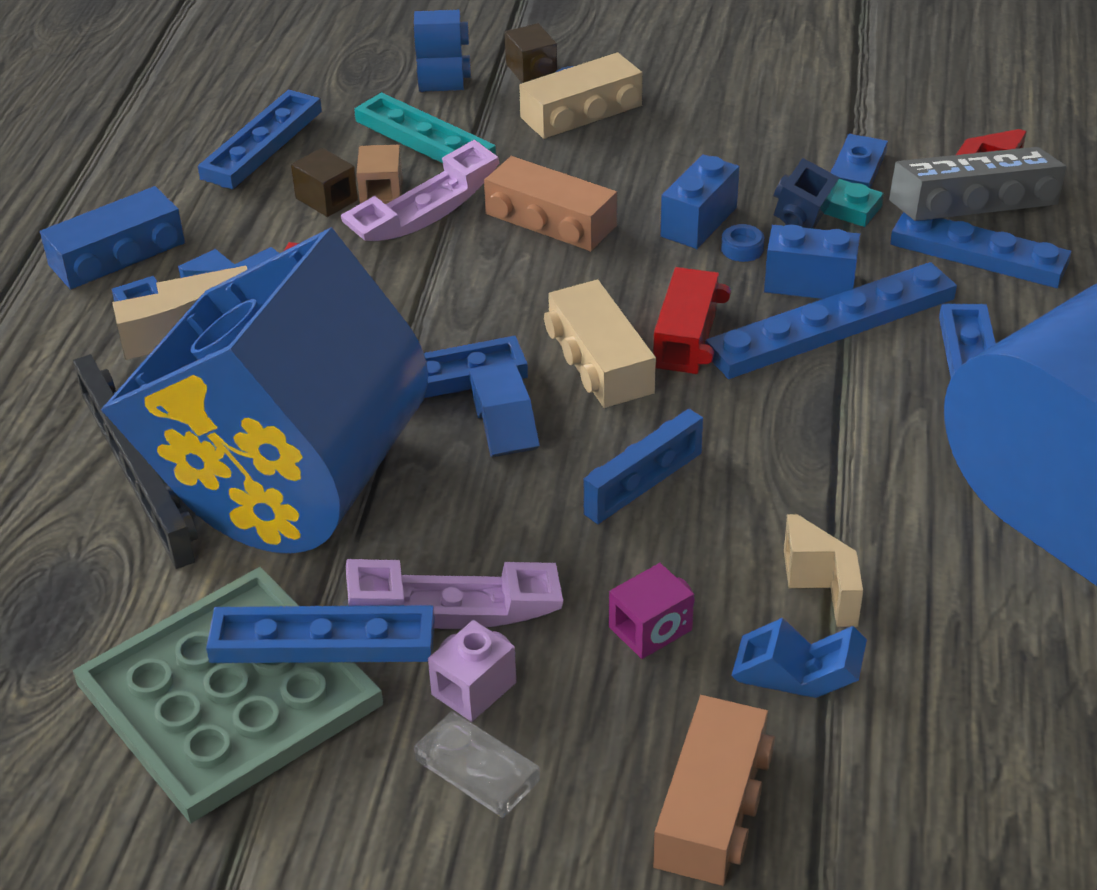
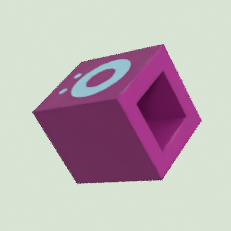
(651, 610)

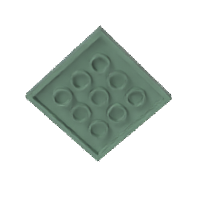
(219, 725)

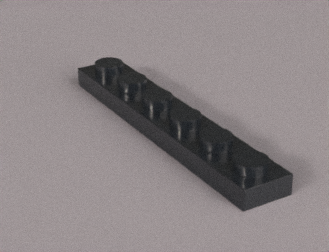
(156, 497)

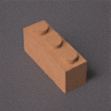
(551, 203)
(713, 791)

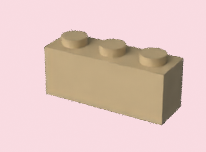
(580, 95)
(600, 343)

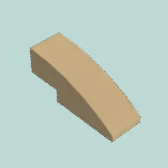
(149, 318)

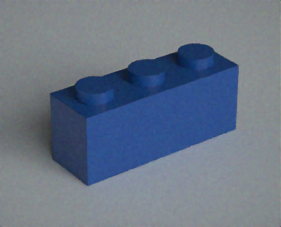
(112, 237)

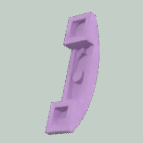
(429, 201)
(518, 595)

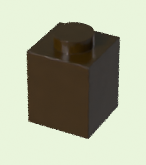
(530, 52)
(324, 182)

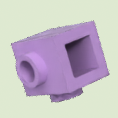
(472, 669)

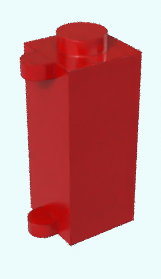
(687, 320)

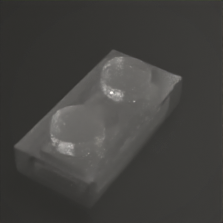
(477, 763)

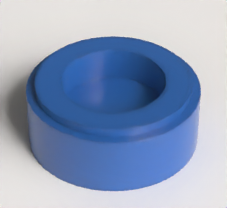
(742, 243)

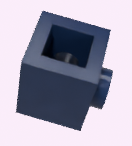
(804, 194)

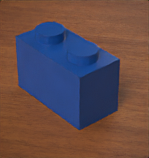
(699, 201)
(810, 261)

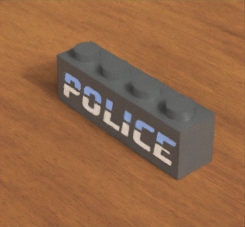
(976, 183)

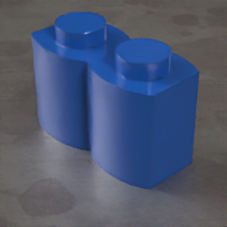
(439, 50)

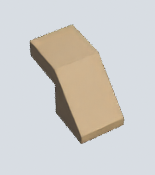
(823, 561)

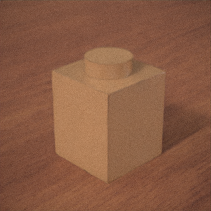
(379, 172)

